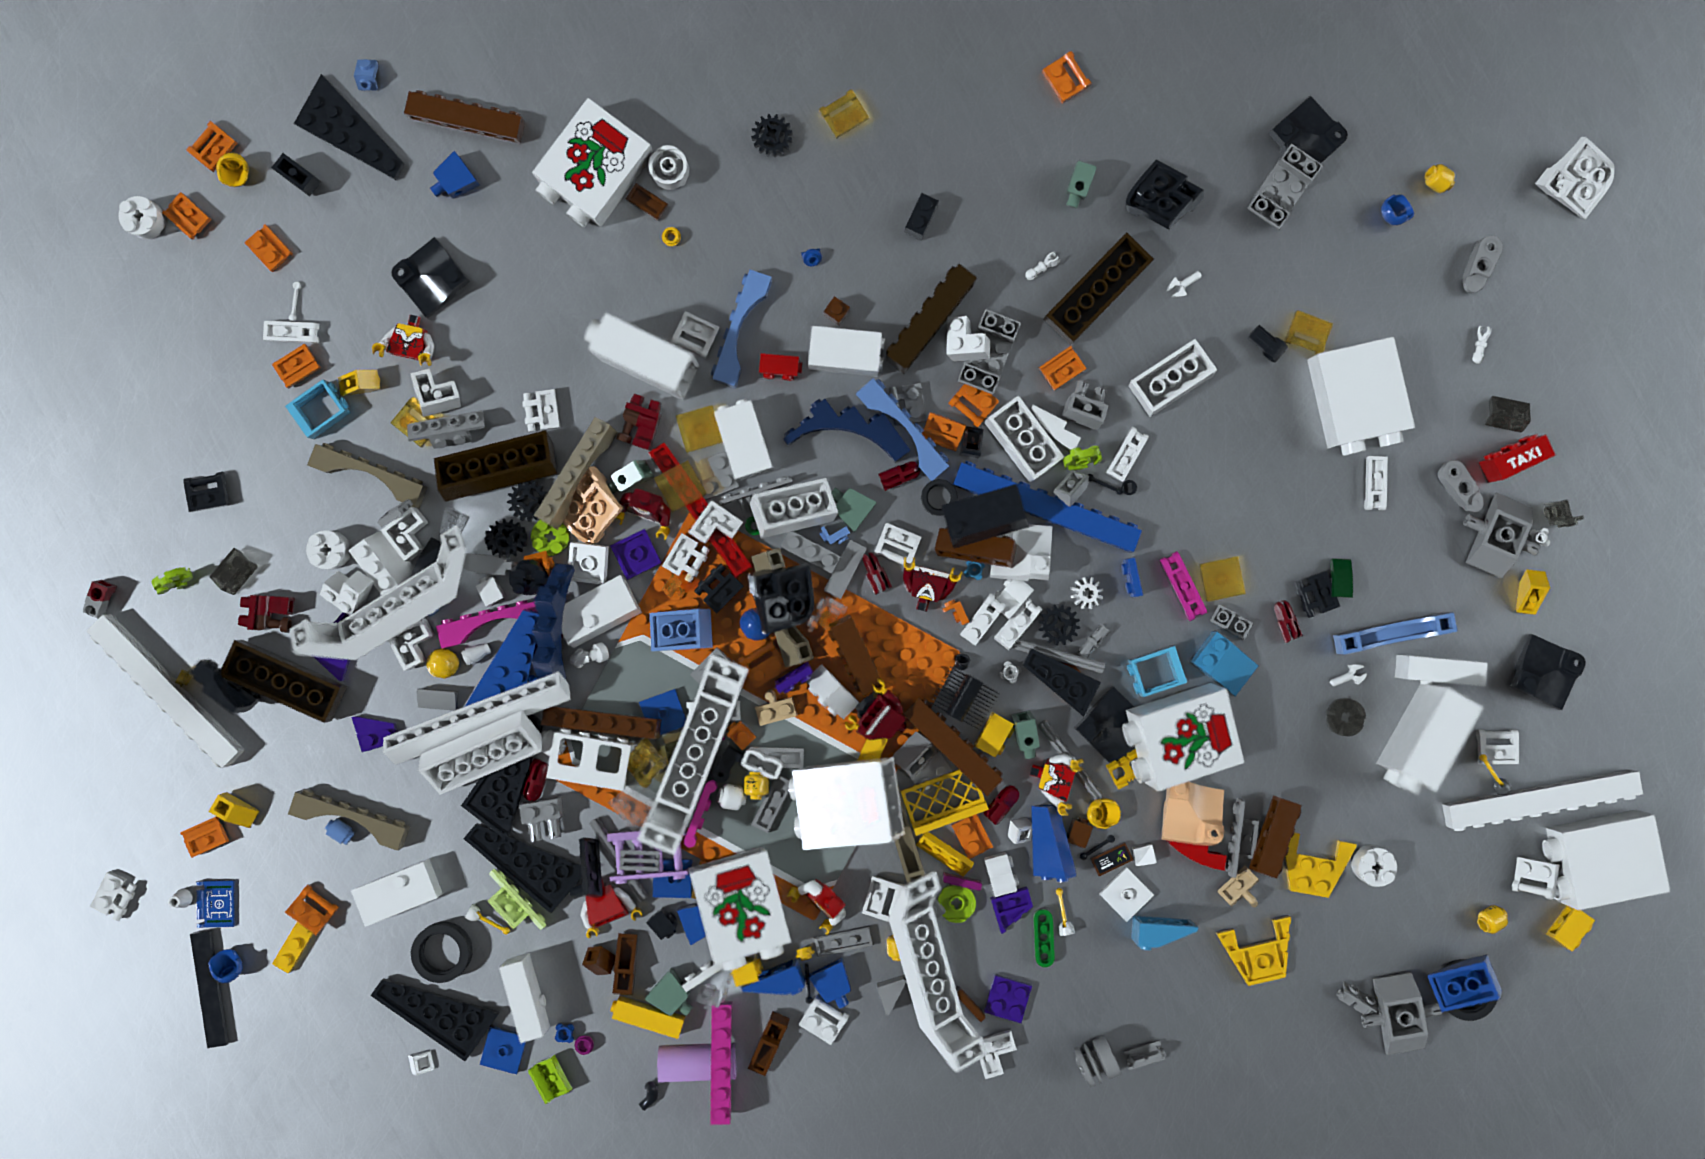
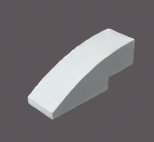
(1055, 428)

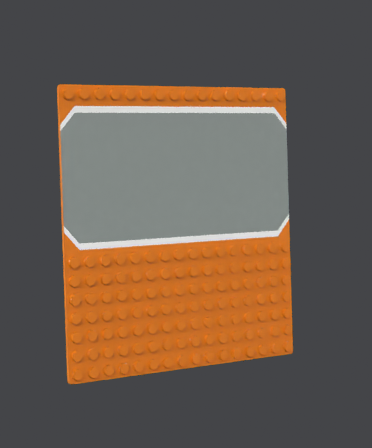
(904, 656)

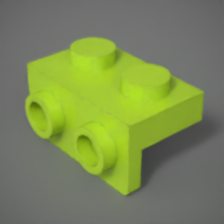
(549, 1079)

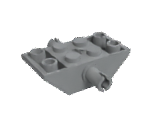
(1492, 551)
(1397, 998)

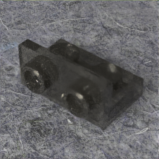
(233, 572)

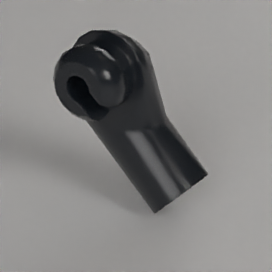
(651, 1095)

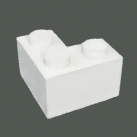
(963, 344)
(433, 397)
(401, 533)
(347, 593)
(406, 644)
(831, 692)

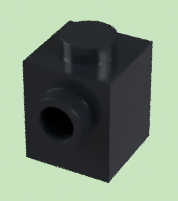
(663, 923)

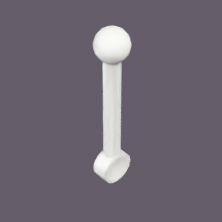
(296, 285)

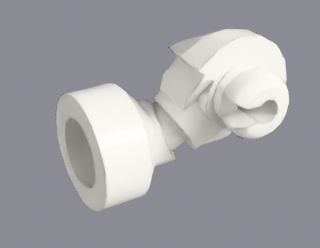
(598, 652)

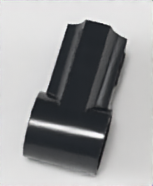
(1271, 346)

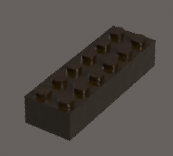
(1098, 288)
(931, 318)
(495, 466)
(282, 680)

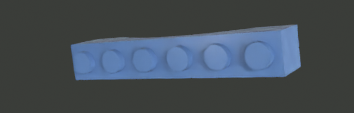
(754, 291)
(876, 398)
(1395, 632)

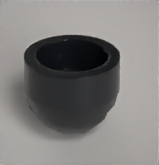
(1125, 487)
(962, 661)

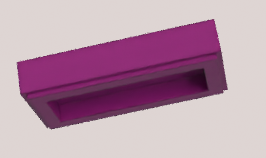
(962, 881)

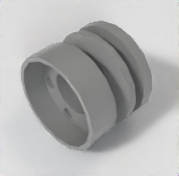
(1097, 1061)

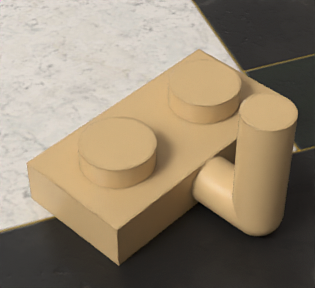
(776, 709)
(1239, 887)

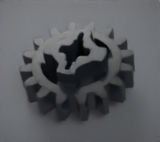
(778, 131)
(527, 492)
(506, 538)
(1051, 626)

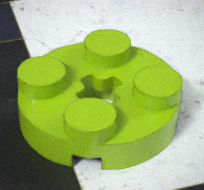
(1080, 458)
(541, 543)
(173, 578)
(964, 910)

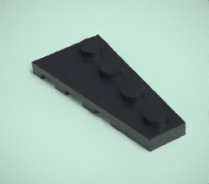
(1065, 681)

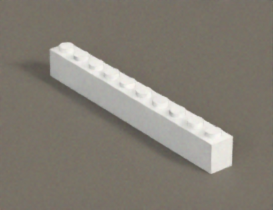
(161, 687)
(453, 725)
(1542, 799)

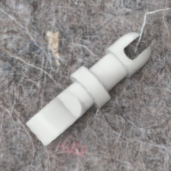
(1042, 266)
(1480, 345)

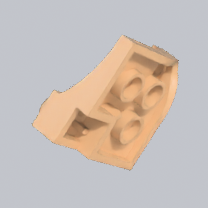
(591, 507)
(1192, 814)

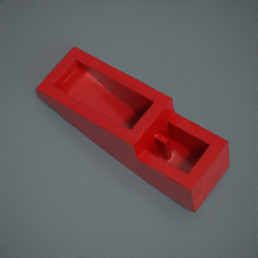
(1201, 855)

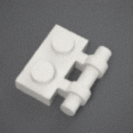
(547, 410)
(680, 555)
(108, 893)

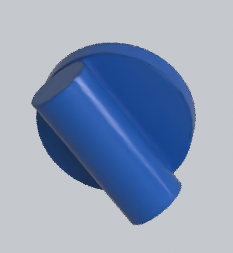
(812, 257)

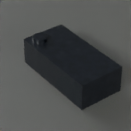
(985, 516)

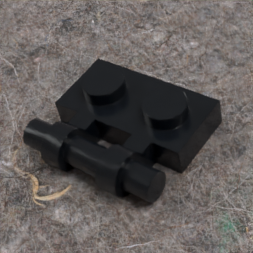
(1322, 589)
(722, 592)

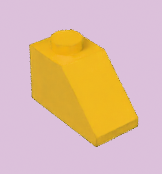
(359, 382)
(1532, 591)

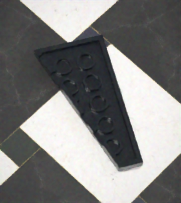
(338, 124)
(498, 794)
(534, 870)
(444, 1019)

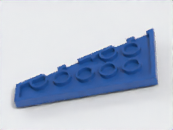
(512, 662)

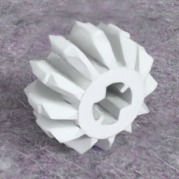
(1094, 593)

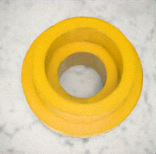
(668, 231)
(805, 953)

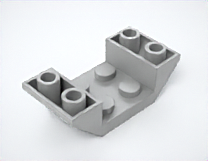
(1284, 186)
(985, 373)

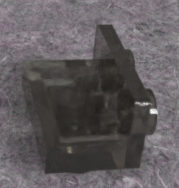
(1508, 414)
(1559, 514)

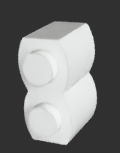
(1013, 596)
(757, 761)
(1000, 874)

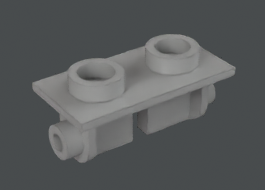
(1364, 1003)
(1144, 1055)

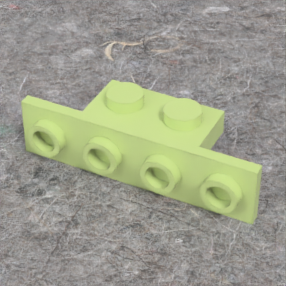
(511, 905)

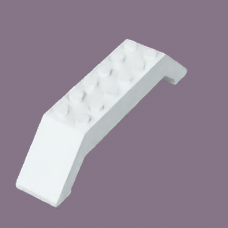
(390, 612)
(694, 755)
(930, 975)

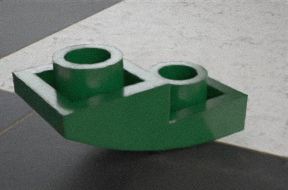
(1342, 578)

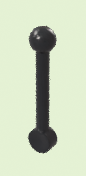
(1118, 490)
(1110, 838)
(808, 999)

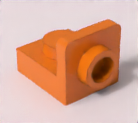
(543, 558)
(959, 614)
(740, 734)

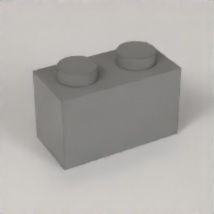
(914, 755)

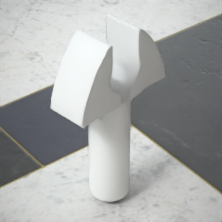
(1183, 284)
(1349, 676)

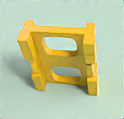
(1124, 763)

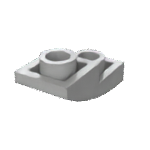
(1231, 622)

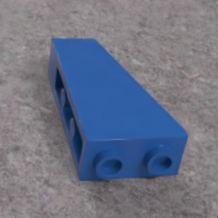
(1050, 845)

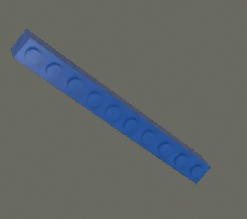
(1052, 509)

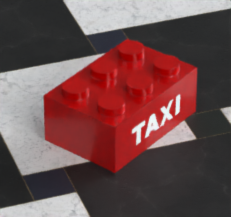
(1516, 457)

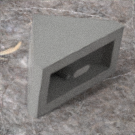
(890, 991)

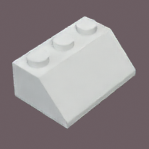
(381, 562)

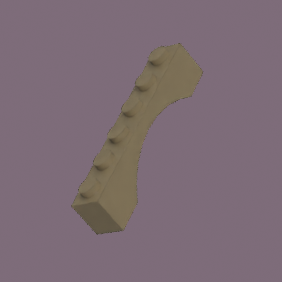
(331, 461)
(558, 499)
(791, 642)
(386, 831)
(907, 849)

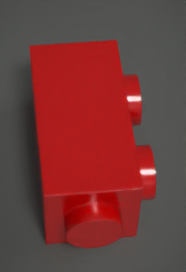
(780, 366)

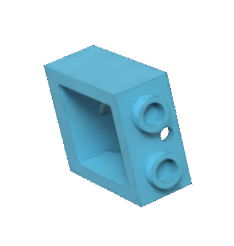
(301, 419)
(1175, 665)

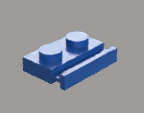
(1133, 583)

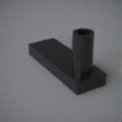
(590, 870)

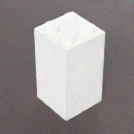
(846, 351)
(743, 440)

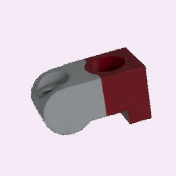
(98, 598)

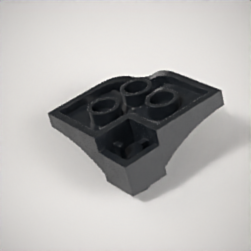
(1310, 131)
(1163, 195)
(430, 277)
(782, 596)
(1547, 671)
(220, 690)
(1104, 725)

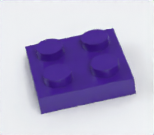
(636, 554)
(800, 674)
(1007, 998)

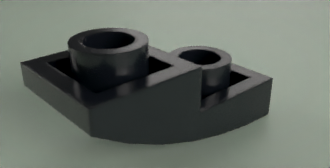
(428, 556)

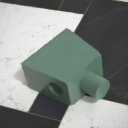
(1082, 175)
(635, 473)
(852, 507)
(1026, 727)
(669, 995)

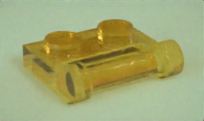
(846, 119)
(1311, 327)
(404, 418)
(639, 760)

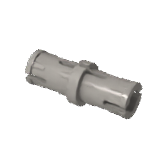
(1093, 641)

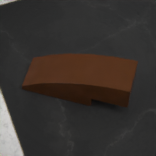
(625, 964)
(768, 1043)

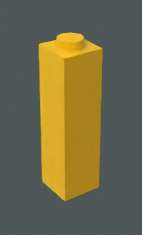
(647, 1017)

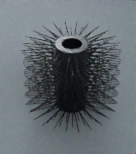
(965, 697)

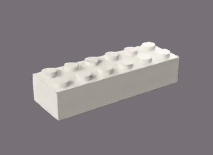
(480, 752)

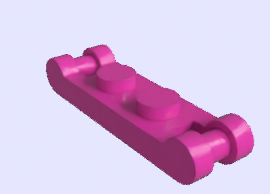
(1183, 586)
(697, 820)

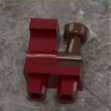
(645, 419)
(261, 612)

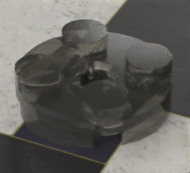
(1356, 719)

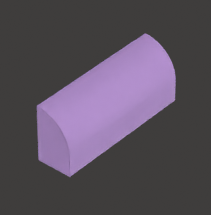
(688, 1063)

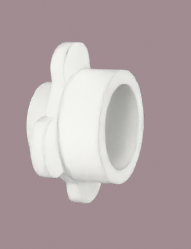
(1543, 534)
(1011, 677)

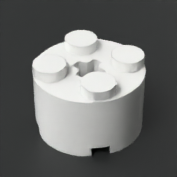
(659, 162)
(142, 217)
(318, 546)
(1372, 855)

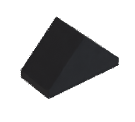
(972, 442)

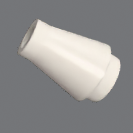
(475, 653)
(181, 899)

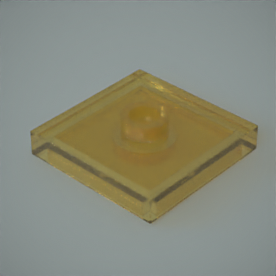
(699, 429)
(680, 486)
(1222, 579)

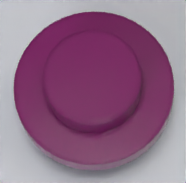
(584, 1044)

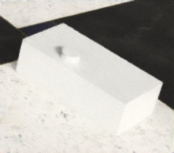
(1172, 377)
(1024, 439)
(793, 507)
(598, 611)
(1440, 670)
(397, 892)
(525, 997)

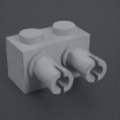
(1086, 410)
(545, 810)

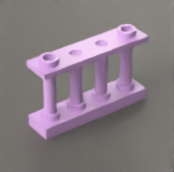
(621, 878)

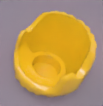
(232, 170)
(442, 663)
(1103, 813)

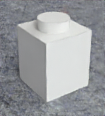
(490, 591)

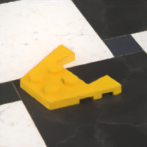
(1316, 874)
(1261, 960)

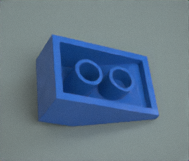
(780, 980)
(1465, 983)

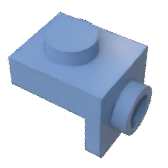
(365, 74)
(839, 536)

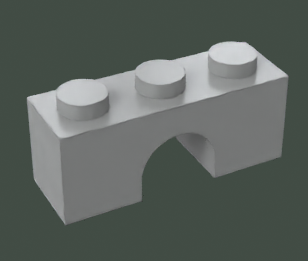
(810, 551)

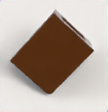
(599, 960)

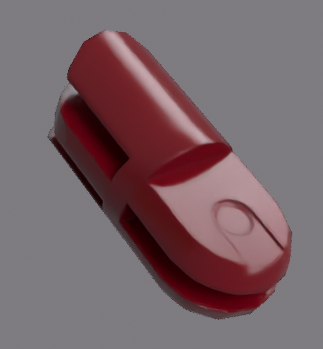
(899, 475)
(875, 572)
(1287, 621)
(535, 780)
(1002, 804)

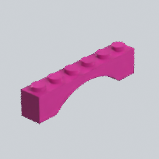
(458, 632)
(721, 1064)

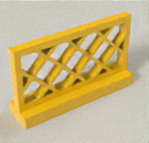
(947, 816)

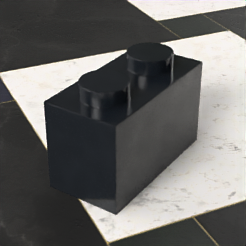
(296, 174)
(921, 216)

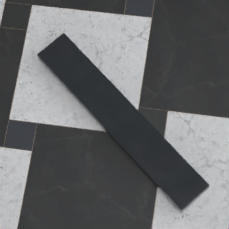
(209, 990)

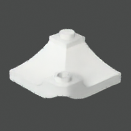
(1579, 178)
(1031, 556)

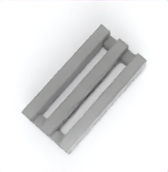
(395, 513)
(639, 860)

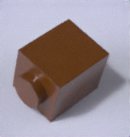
(836, 311)
(1079, 832)

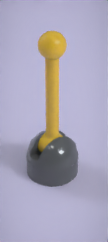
(1501, 785)

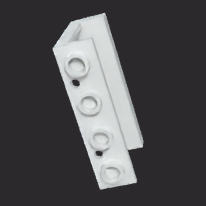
(587, 771)

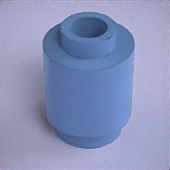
(339, 831)

